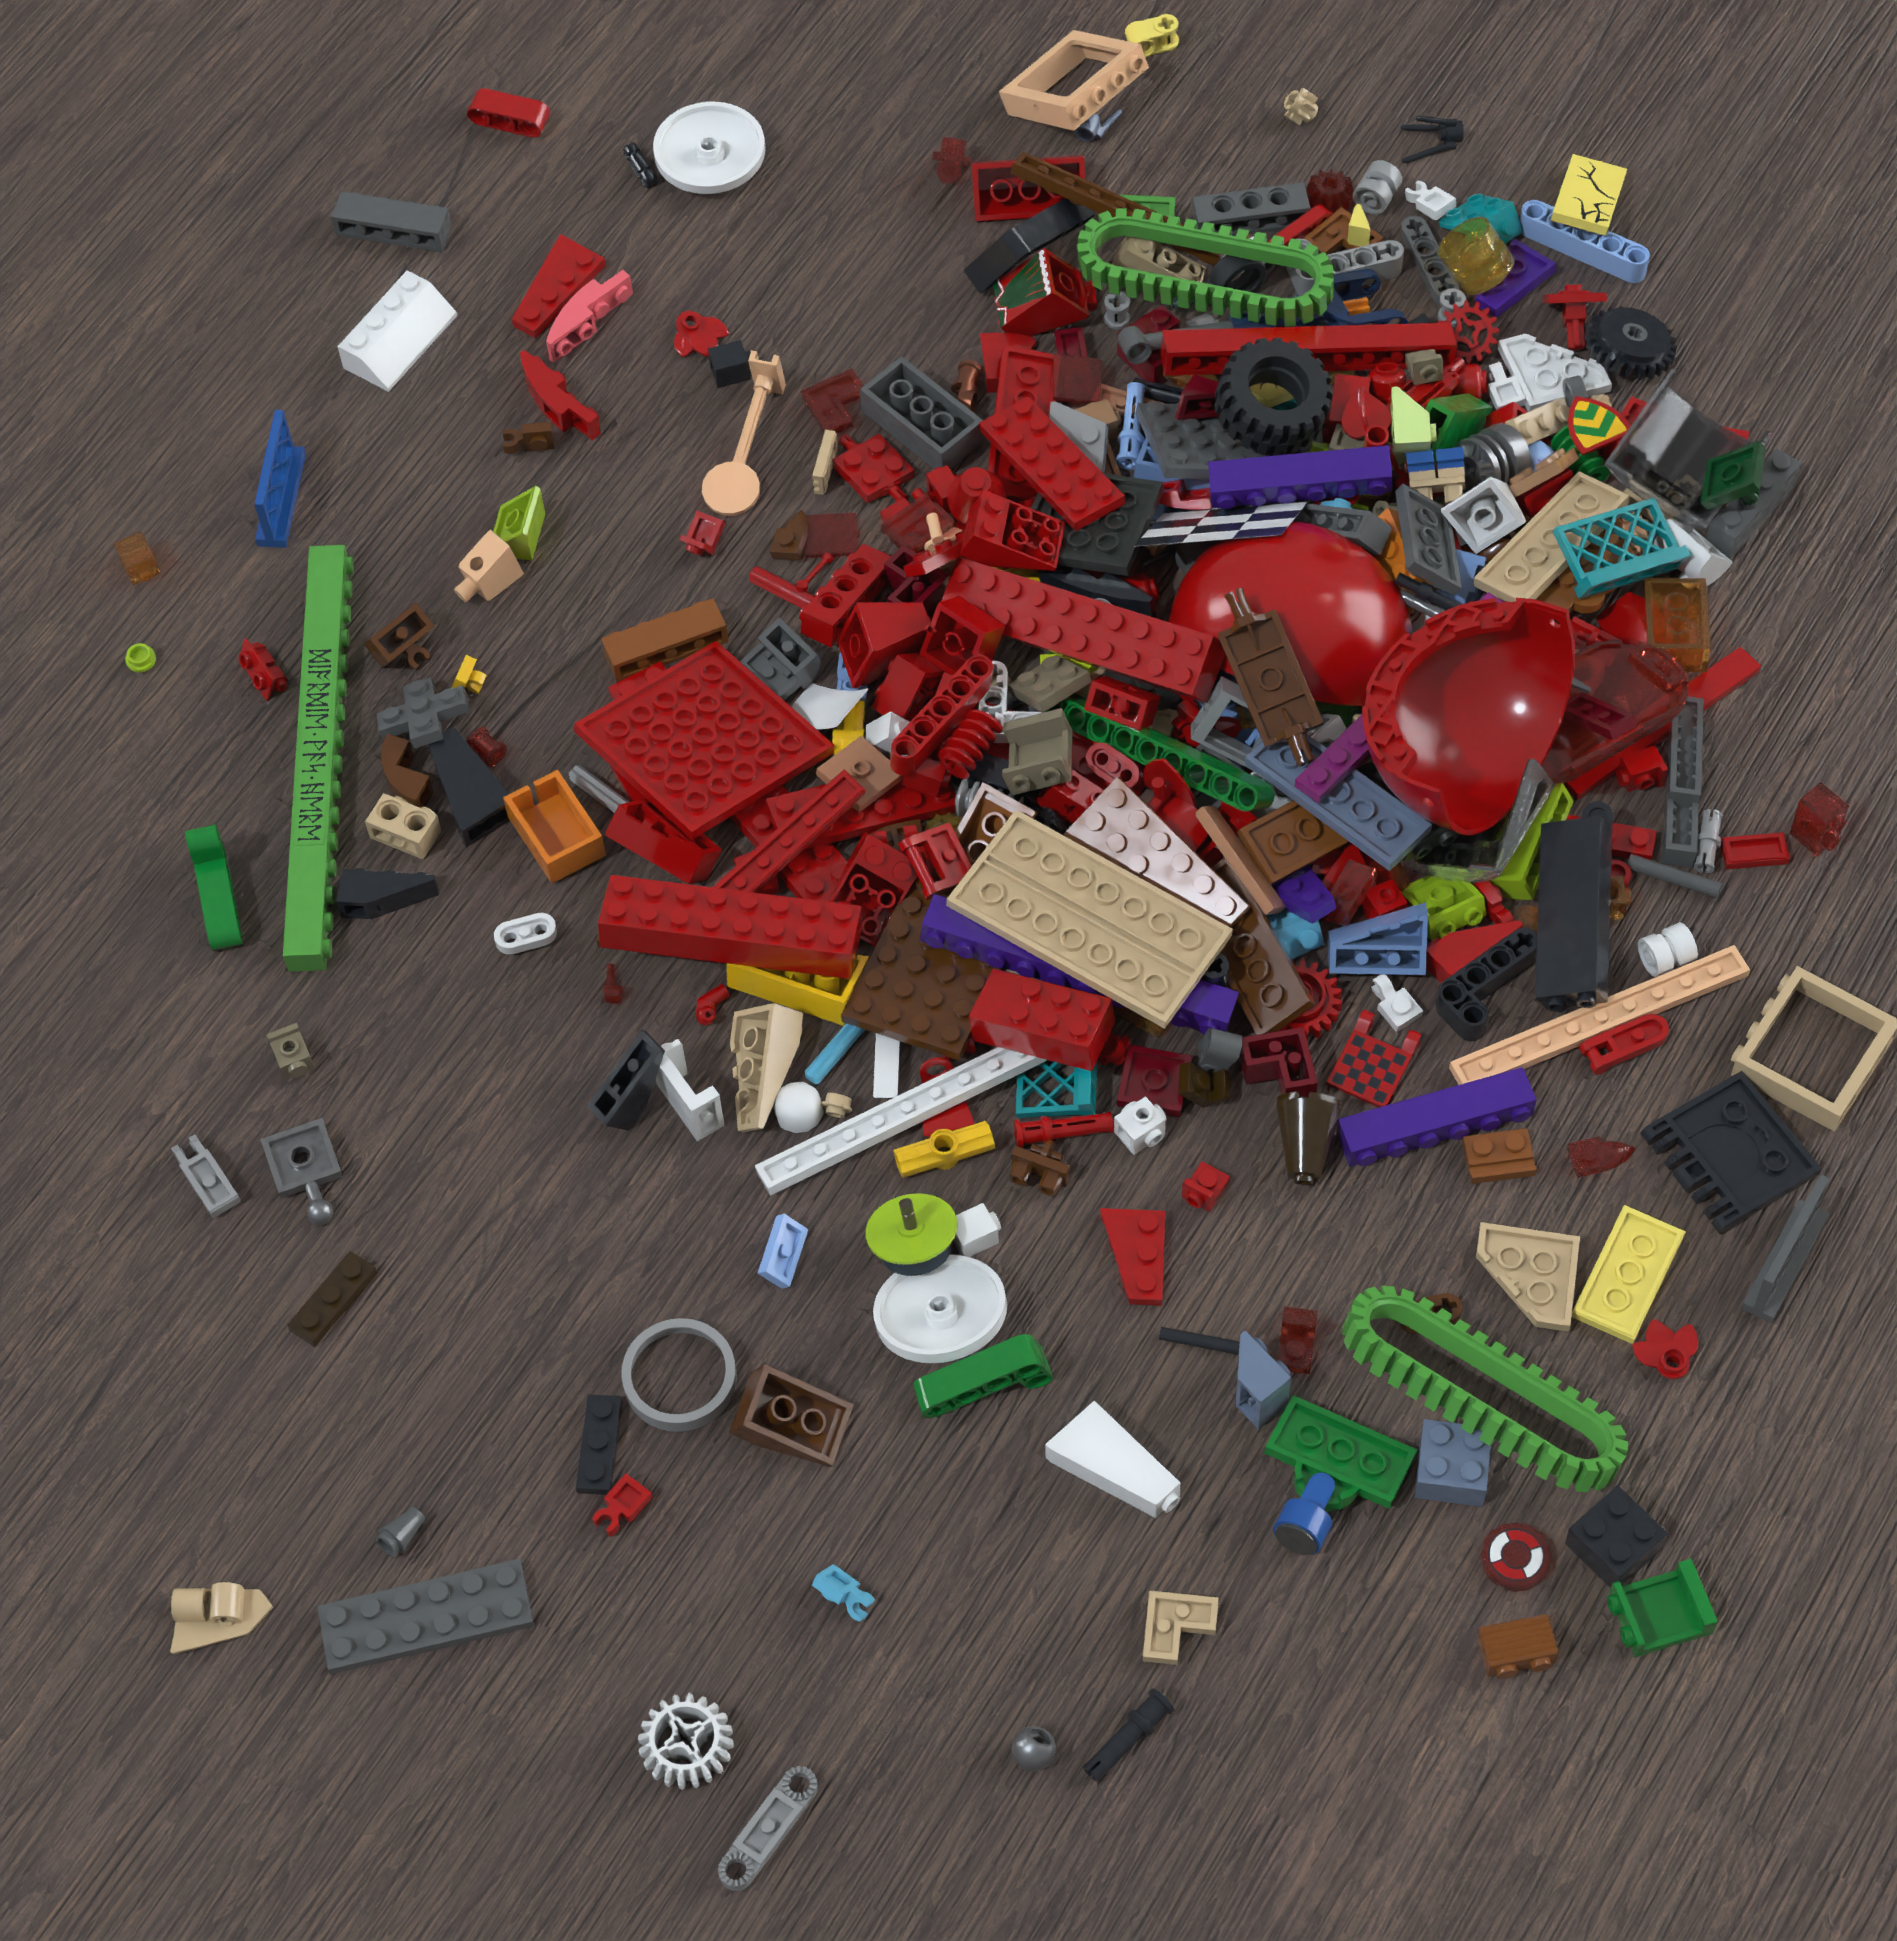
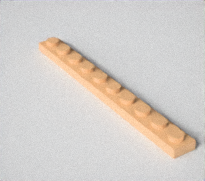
(1579, 1025)

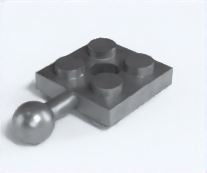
(317, 1170)

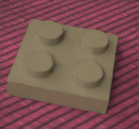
(1049, 683)

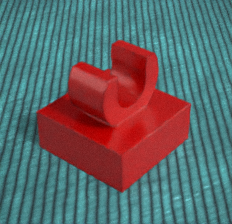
(1186, 715)

